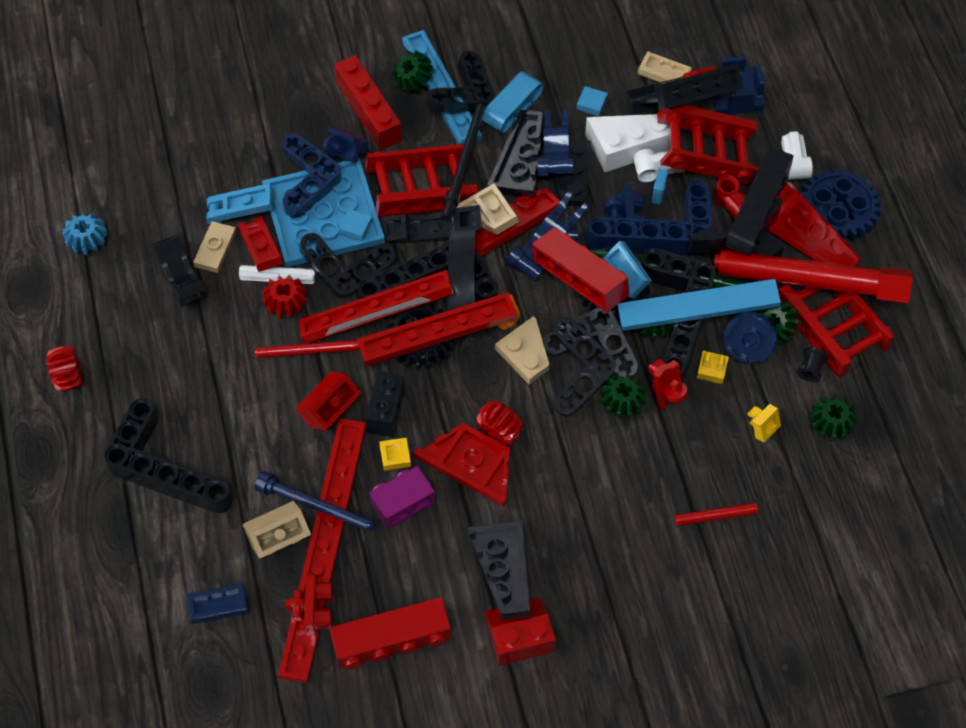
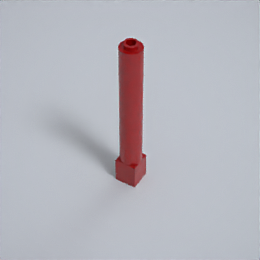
(884, 283)

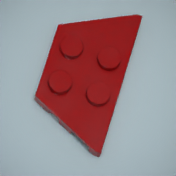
(470, 460)

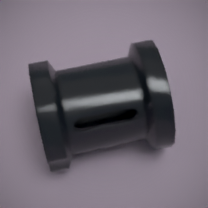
(812, 364)

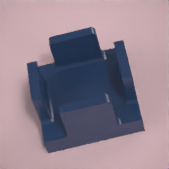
(745, 99)

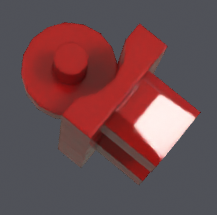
(667, 383)
(313, 617)

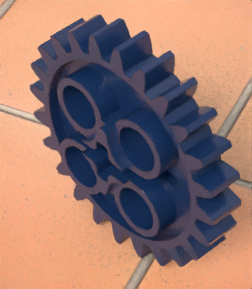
(844, 203)

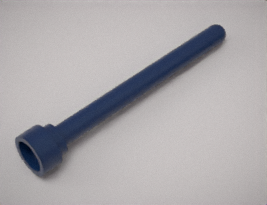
(268, 484)

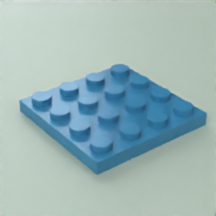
(324, 215)

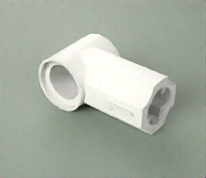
(648, 163)
(801, 165)

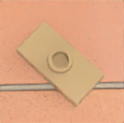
(661, 68)
(214, 247)

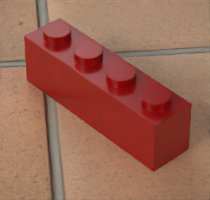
(368, 102)
(581, 269)
(390, 633)

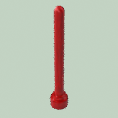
(312, 348)

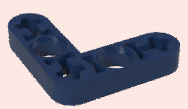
(315, 177)

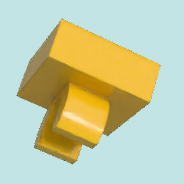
(712, 367)
(764, 422)
(395, 454)

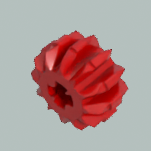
(284, 296)
(64, 368)
(499, 422)

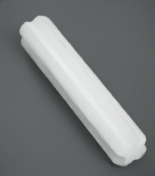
(250, 273)

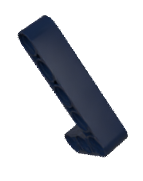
(661, 232)

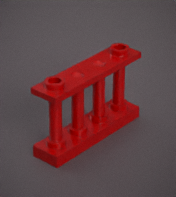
(711, 123)
(415, 200)
(819, 337)

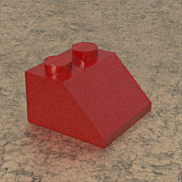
(523, 637)

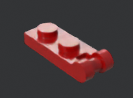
(260, 244)

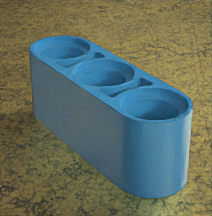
(507, 104)

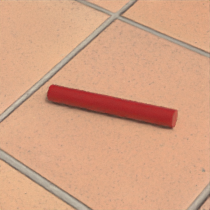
(716, 514)

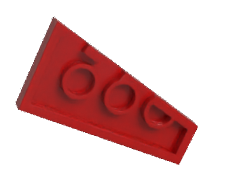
(529, 213)
(809, 231)

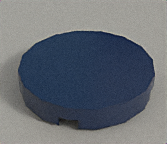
(750, 337)

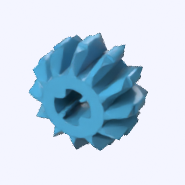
(84, 233)

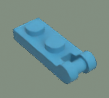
(240, 203)

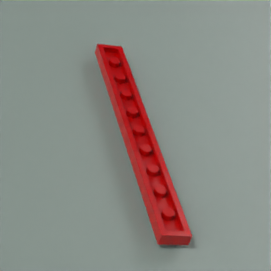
(324, 544)

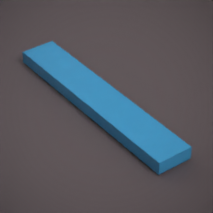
(456, 121)
(698, 305)

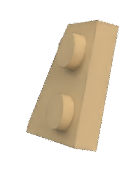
(495, 211)
(525, 351)

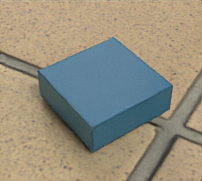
(592, 101)
(659, 186)
(355, 224)

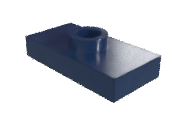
(217, 603)

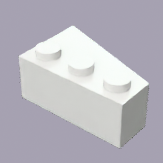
(620, 137)

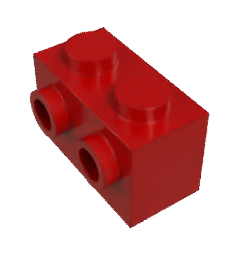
(328, 401)

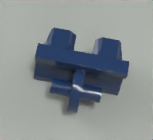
(344, 144)
(624, 204)

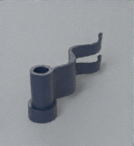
(556, 148)
(524, 258)

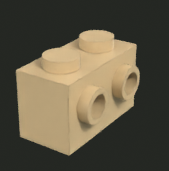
(276, 529)

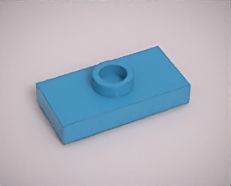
(623, 259)

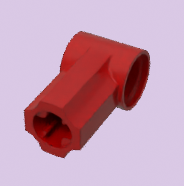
(733, 198)

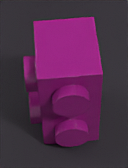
(402, 497)

